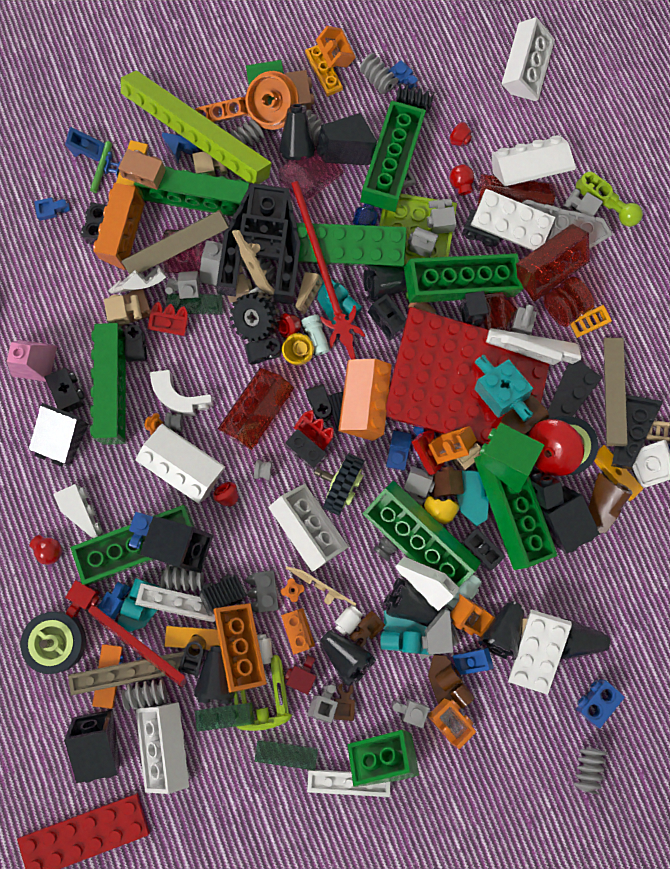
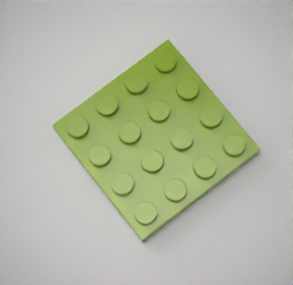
(413, 213)

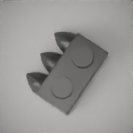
(264, 592)

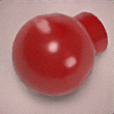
(462, 178)
(46, 550)

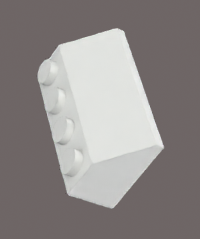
(528, 60)
(532, 160)
(180, 463)
(308, 527)
(162, 748)

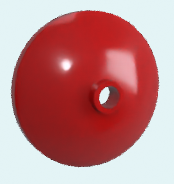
(562, 442)

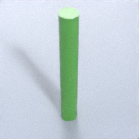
(100, 168)

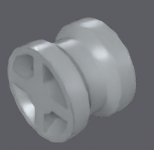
(263, 470)

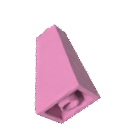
(31, 359)

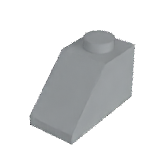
(210, 263)
(438, 634)

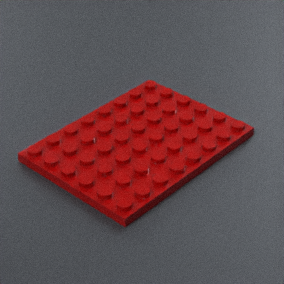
(438, 375)

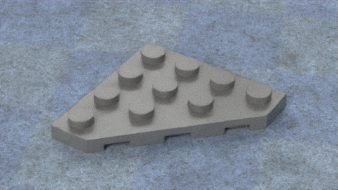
(596, 226)

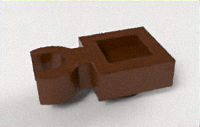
(369, 627)
(345, 707)

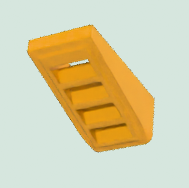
(604, 314)

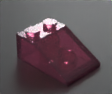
(310, 173)

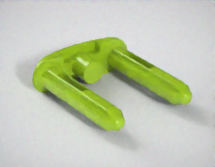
(263, 721)

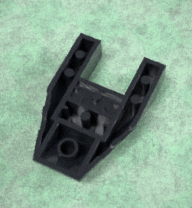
(266, 220)

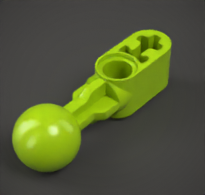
(629, 214)

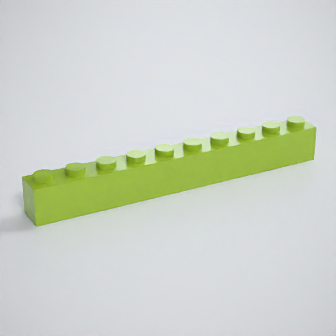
(195, 128)

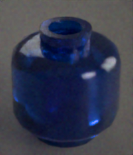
(365, 216)

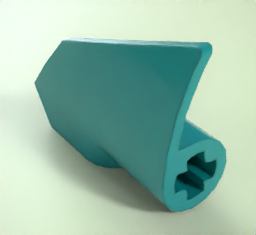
(345, 301)
(474, 500)
(135, 616)
(402, 635)

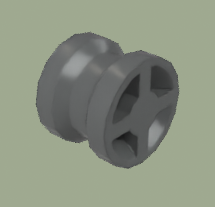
(174, 422)
(385, 549)

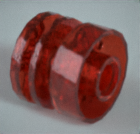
(569, 301)

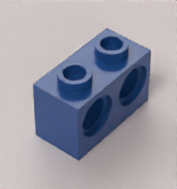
(604, 707)

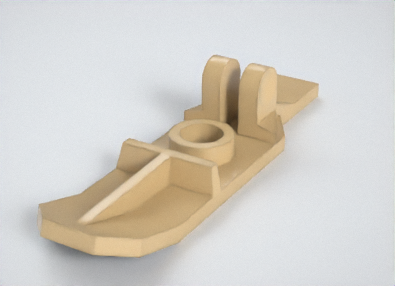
(248, 253)
(331, 594)

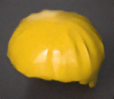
(298, 349)
(441, 510)

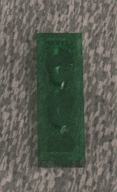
(204, 304)
(224, 717)
(286, 754)

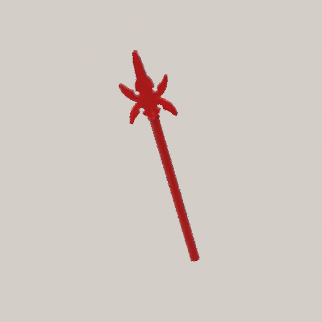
(342, 325)

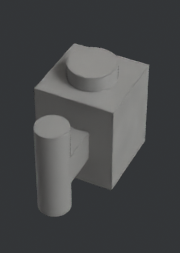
(587, 206)
(441, 219)
(422, 242)
(187, 284)
(523, 320)
(419, 483)
(322, 706)
(413, 712)

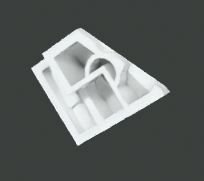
(138, 281)

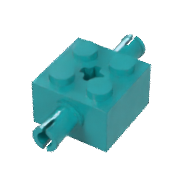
(503, 388)

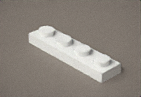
(172, 602)
(341, 783)

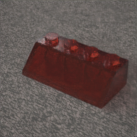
(529, 190)
(554, 261)
(256, 408)

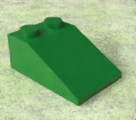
(383, 759)

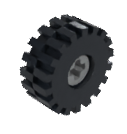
(262, 308)

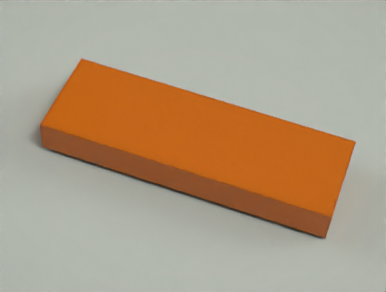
(109, 656)

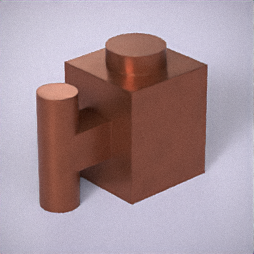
(448, 482)

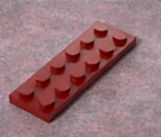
(84, 835)

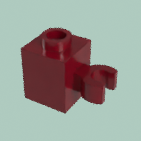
(301, 678)

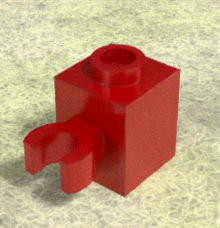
(81, 596)

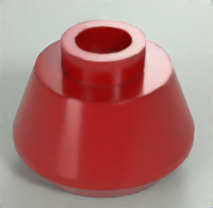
(461, 135)
(288, 324)
(226, 494)

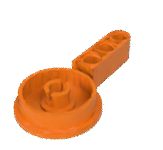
(256, 102)

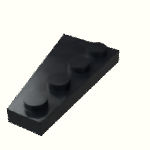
(573, 389)
(640, 417)

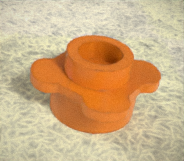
(153, 422)
(287, 590)

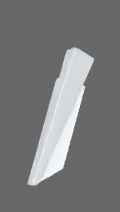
(539, 348)

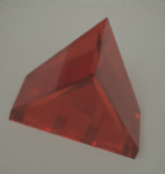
(500, 311)

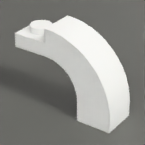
(164, 389)

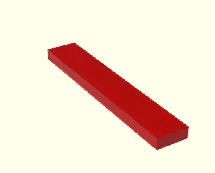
(138, 646)

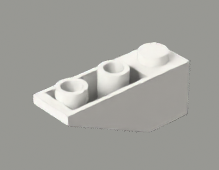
(74, 506)
(431, 583)

